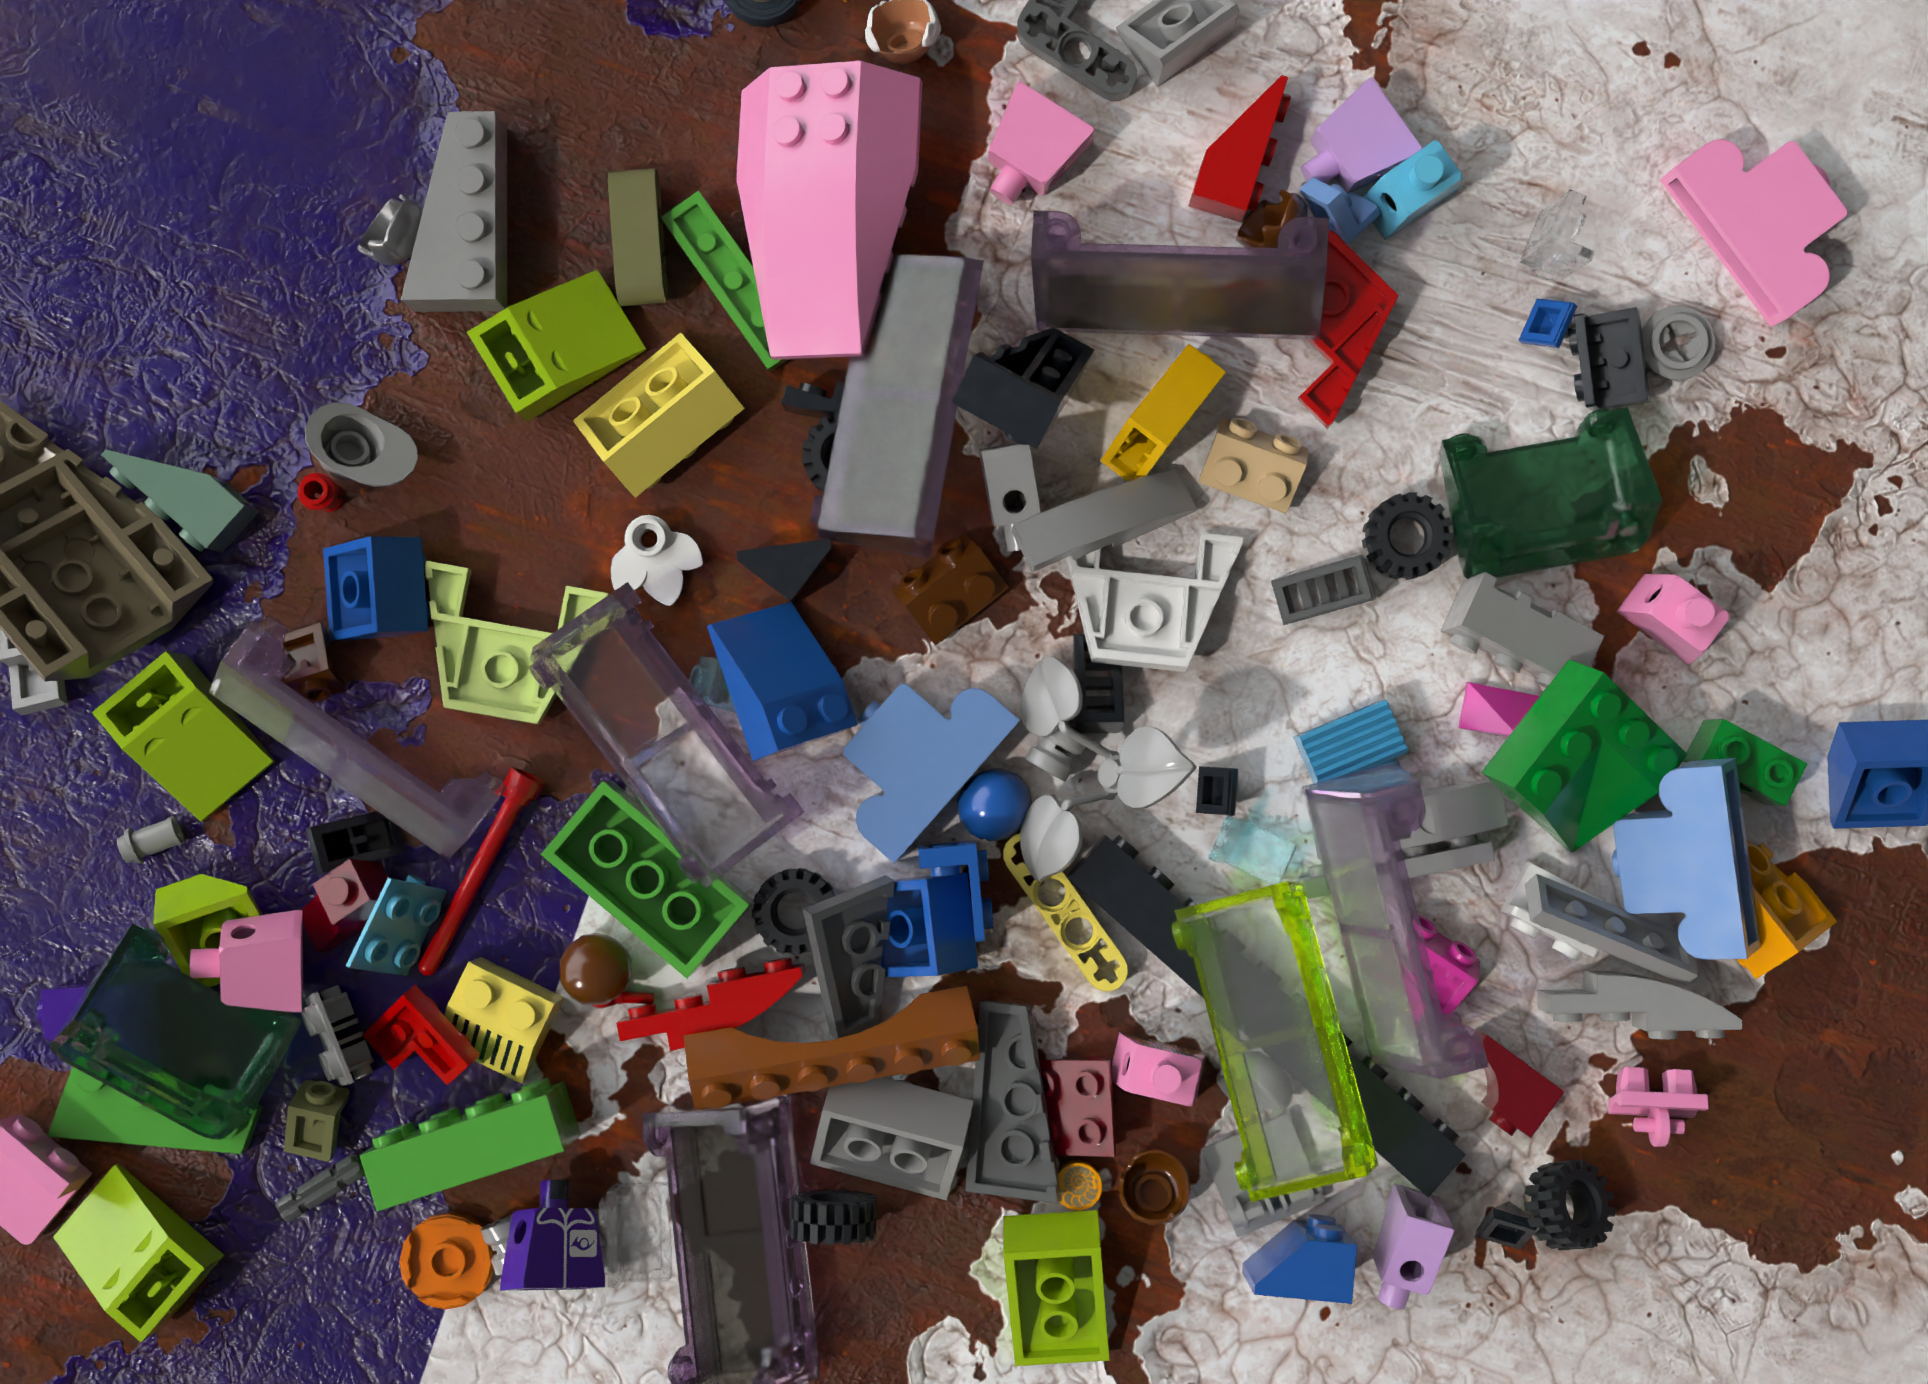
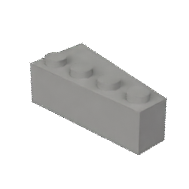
(463, 224)

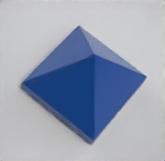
(1548, 323)

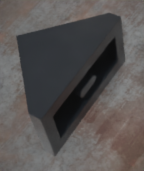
(788, 566)
(358, 837)

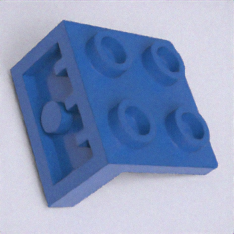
(945, 860)

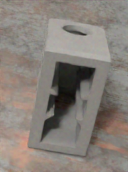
(1004, 470)

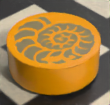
(1079, 1185)

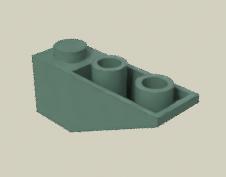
(200, 503)

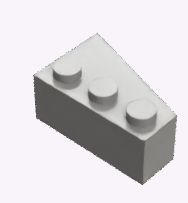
(1517, 630)

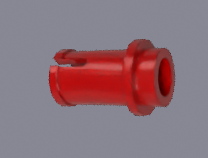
(315, 484)

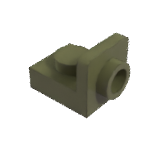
(315, 1120)

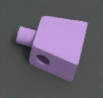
(1360, 141)
(1410, 1245)

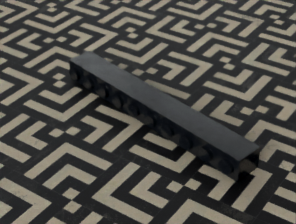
(1147, 908)

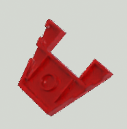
(1351, 320)

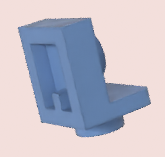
(1346, 212)

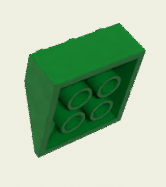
(1582, 757)

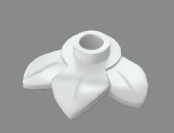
(655, 567)

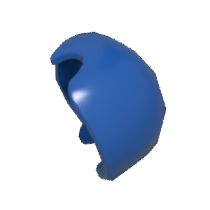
(994, 804)

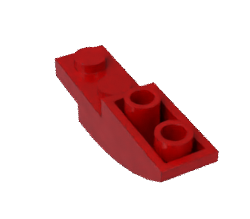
(731, 1003)

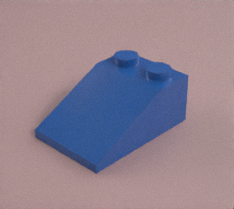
(780, 681)

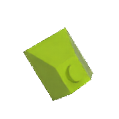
(193, 912)

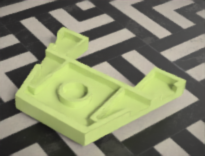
(485, 662)

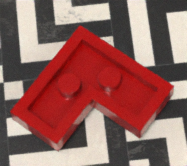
(419, 1026)

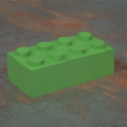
(635, 875)
(470, 1145)

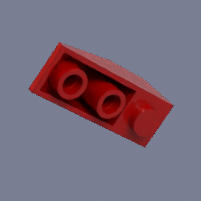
(1232, 163)

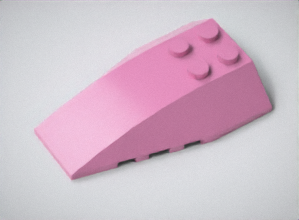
(823, 196)

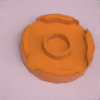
(447, 1260)

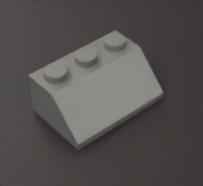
(893, 1134)

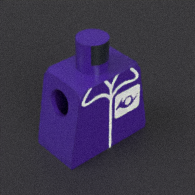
(553, 1245)

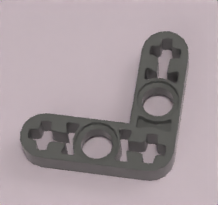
(1057, 17)

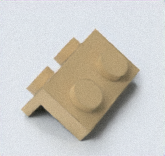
(1254, 464)

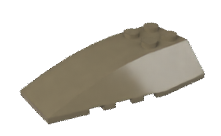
(81, 560)

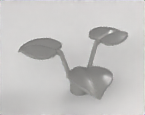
(1142, 775)

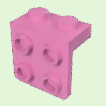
(34, 1178)

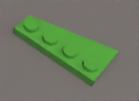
(103, 1114)

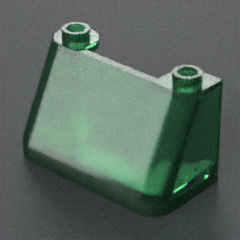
(1551, 498)
(172, 1039)

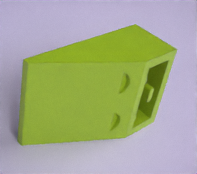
(556, 343)
(183, 734)
(135, 1253)

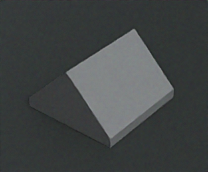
(1176, 32)

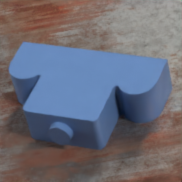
(920, 759)
(1693, 860)

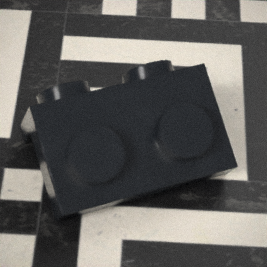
(1610, 359)

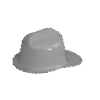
(360, 445)

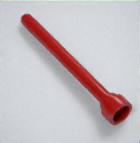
(519, 791)

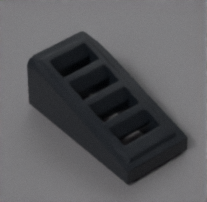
(1097, 722)

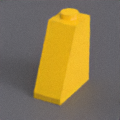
(1163, 414)

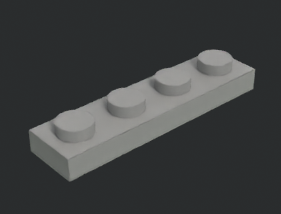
(1419, 862)
(1608, 929)

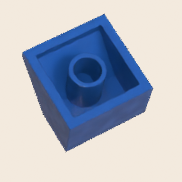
(376, 588)
(1879, 774)
(929, 927)
(1305, 1262)

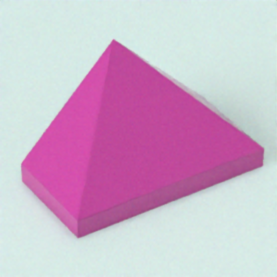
(1493, 709)

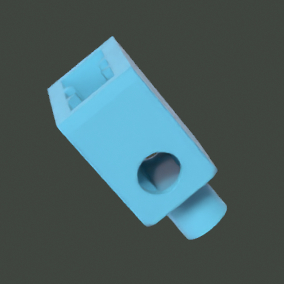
(1415, 188)

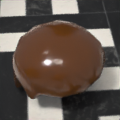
(1263, 226)
(595, 969)
(1154, 1187)

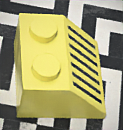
(502, 1016)

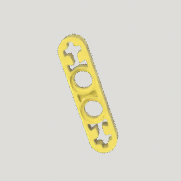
(1060, 914)

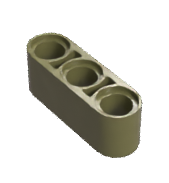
(637, 237)

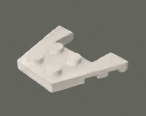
(1149, 616)

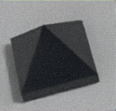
(1217, 790)
(1507, 1226)

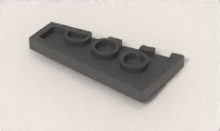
(1009, 1115)

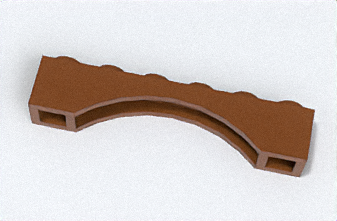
(739, 1068)

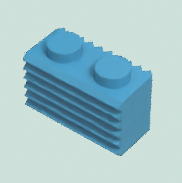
(1352, 743)

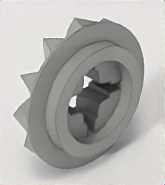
(1680, 322)

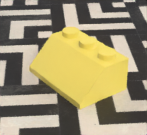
(658, 415)

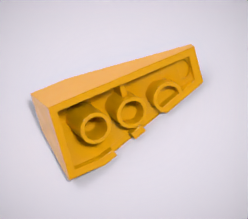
(1785, 911)

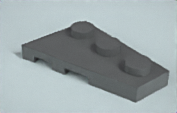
(847, 954)

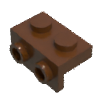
(949, 588)

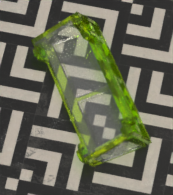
(1278, 1040)

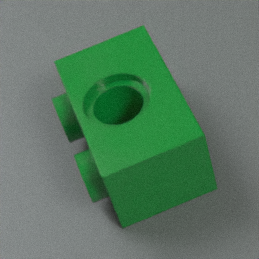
(1762, 768)

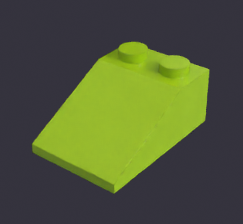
(1055, 1287)

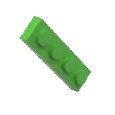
(722, 268)

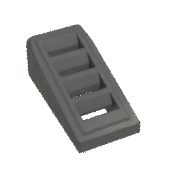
(1362, 578)

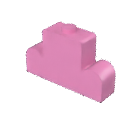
(1760, 220)

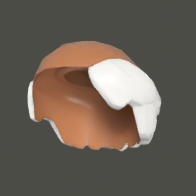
(902, 29)

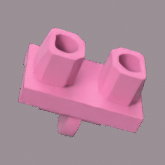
(1676, 1100)

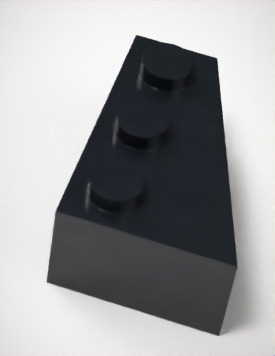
(1024, 384)

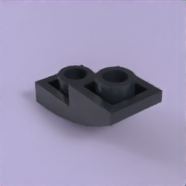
(812, 400)

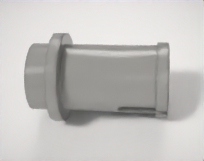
(149, 840)

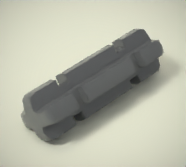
(320, 1188)

